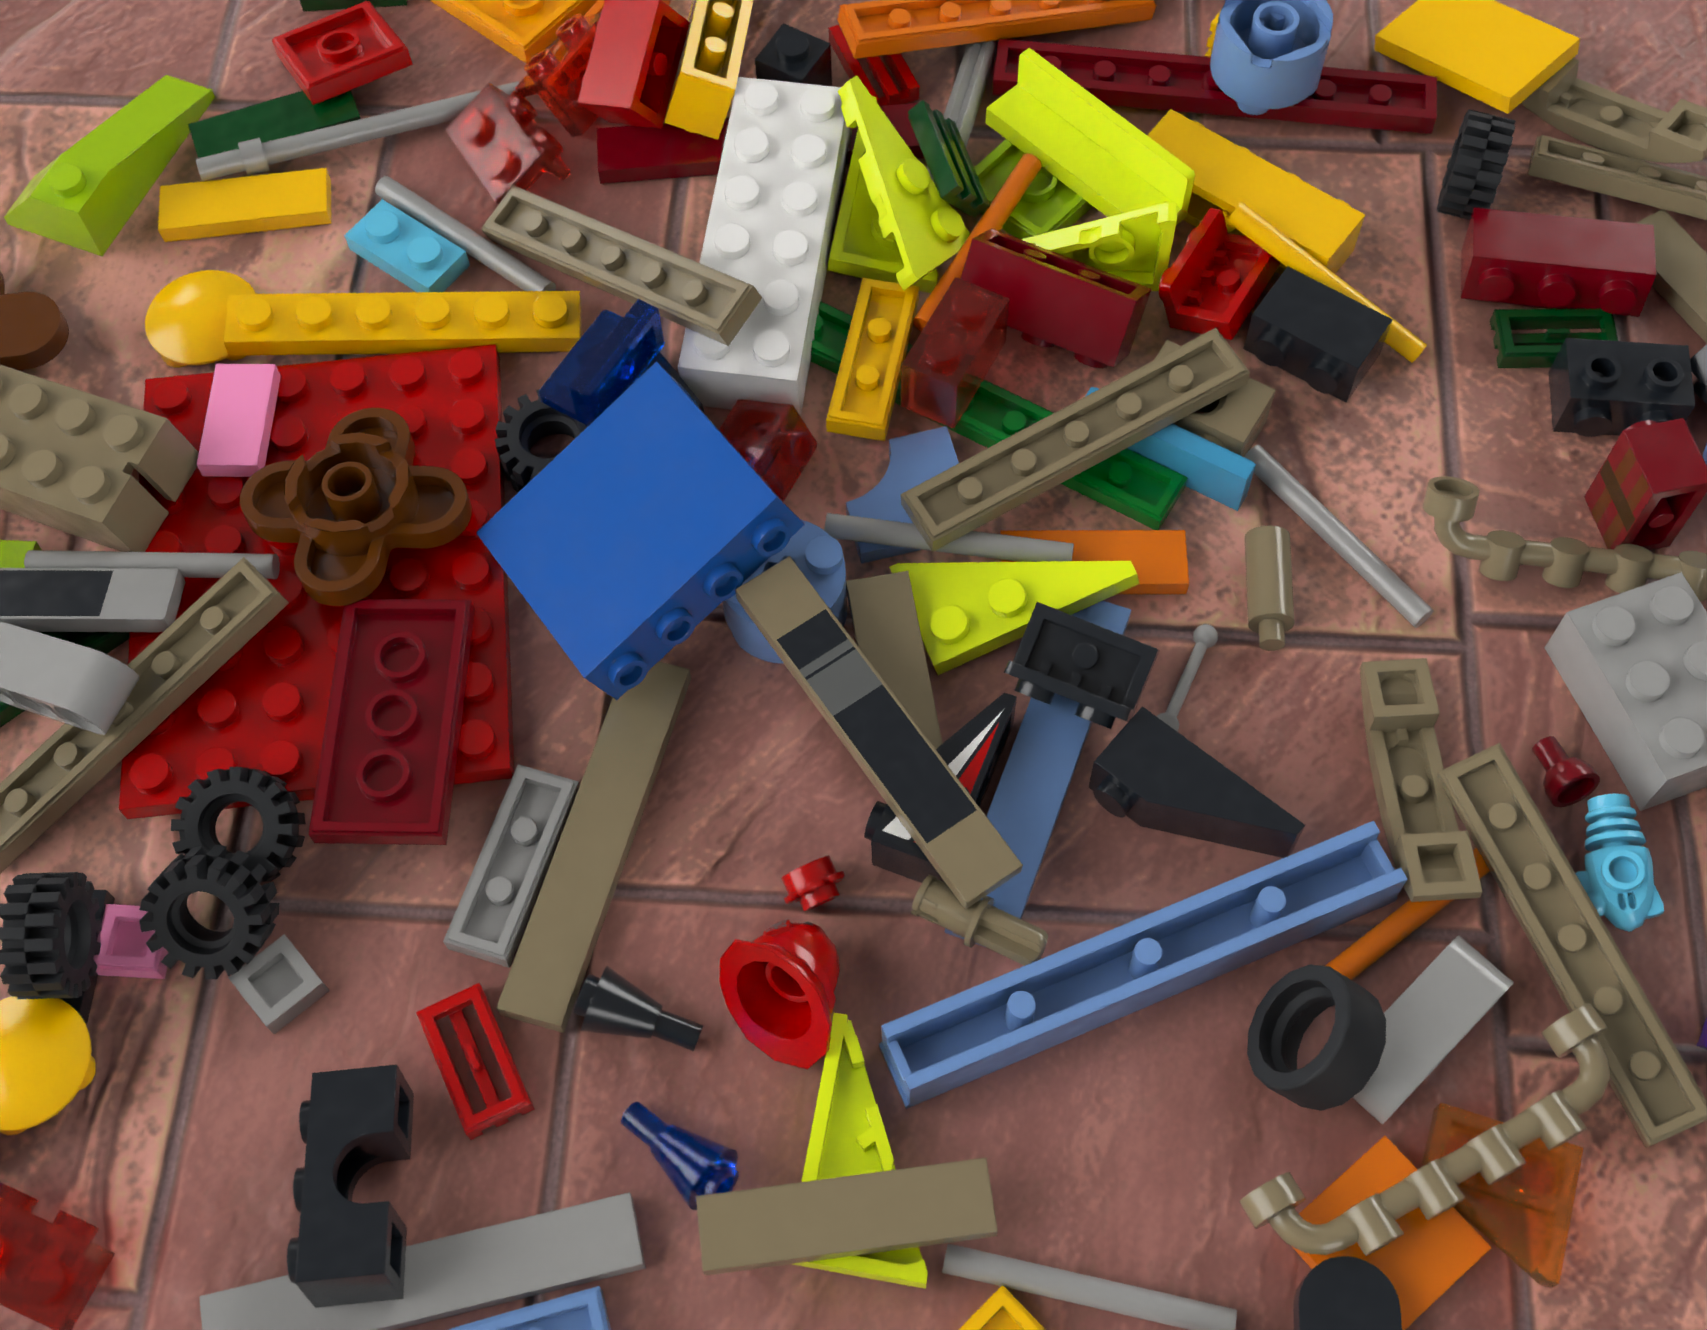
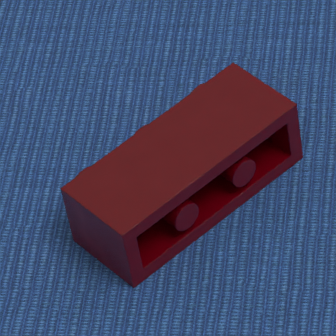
(1557, 261)
(1059, 298)

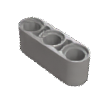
(62, 679)
(1430, 1023)

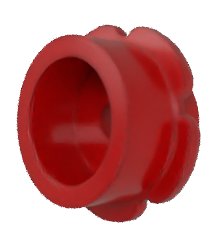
(813, 883)

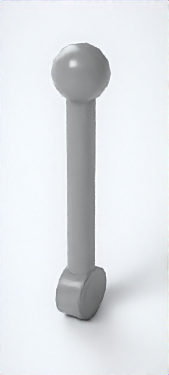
(1204, 637)

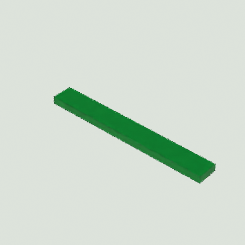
(1121, 482)

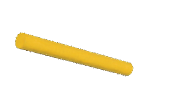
(1298, 259)

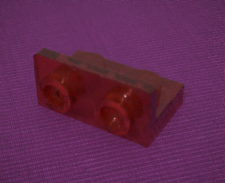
(771, 441)
(45, 1265)

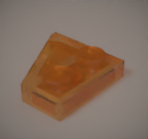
(1524, 1211)

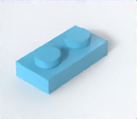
(407, 249)

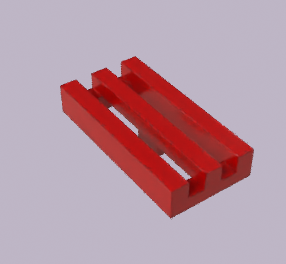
(895, 62)
(497, 1111)

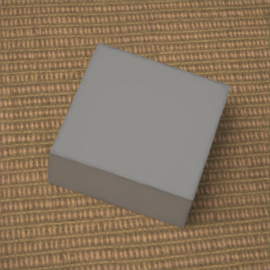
(278, 984)

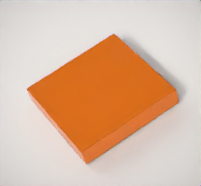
(1420, 1261)

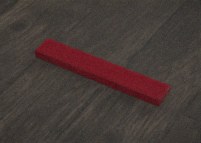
(672, 152)

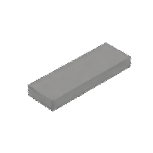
(512, 866)

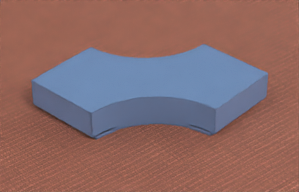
(912, 462)

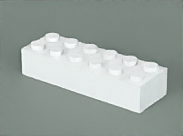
(774, 231)

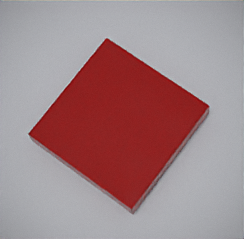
(341, 52)

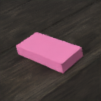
(238, 420)

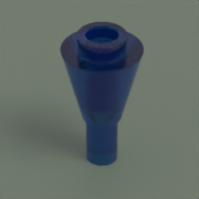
(689, 1160)

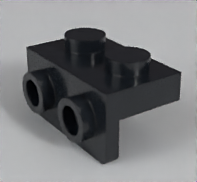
(1082, 664)

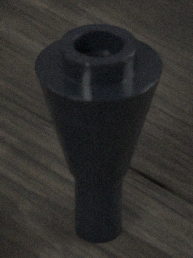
(622, 1009)

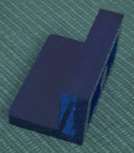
(604, 362)

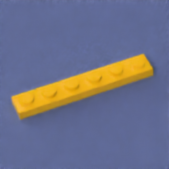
(401, 322)

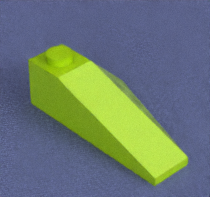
(106, 174)

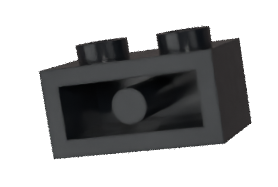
(1614, 384)

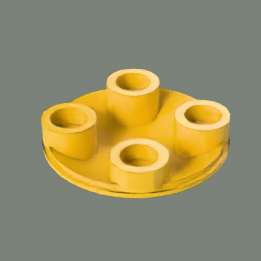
(190, 315)
(41, 1060)

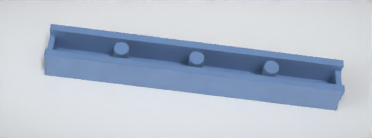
(1138, 964)

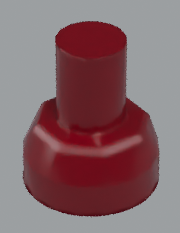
(1566, 778)

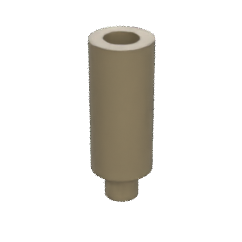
(1269, 585)

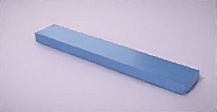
(1040, 776)

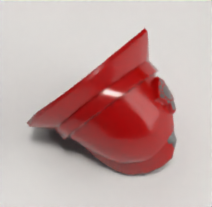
(783, 990)

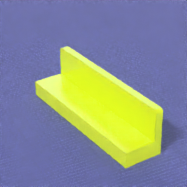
(1087, 142)

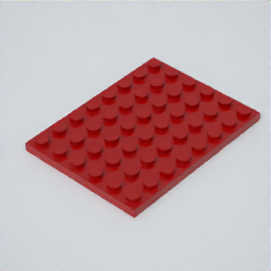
(274, 692)

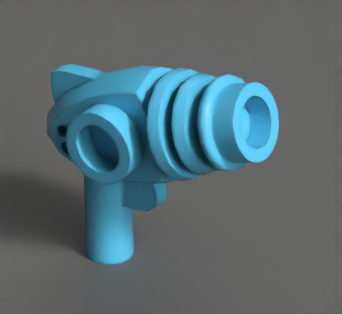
(1618, 868)

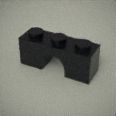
(347, 1247)

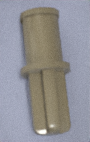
(979, 923)

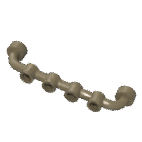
(1564, 559)
(1436, 1184)

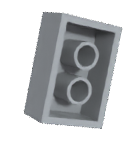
(1642, 684)

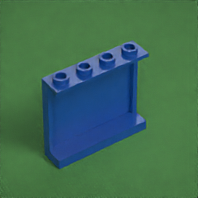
(637, 532)

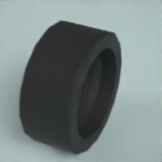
(1346, 1058)

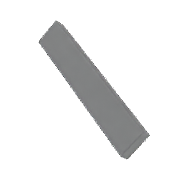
(457, 1273)

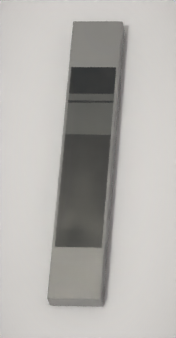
(90, 599)

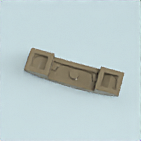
(1618, 121)
(1404, 769)

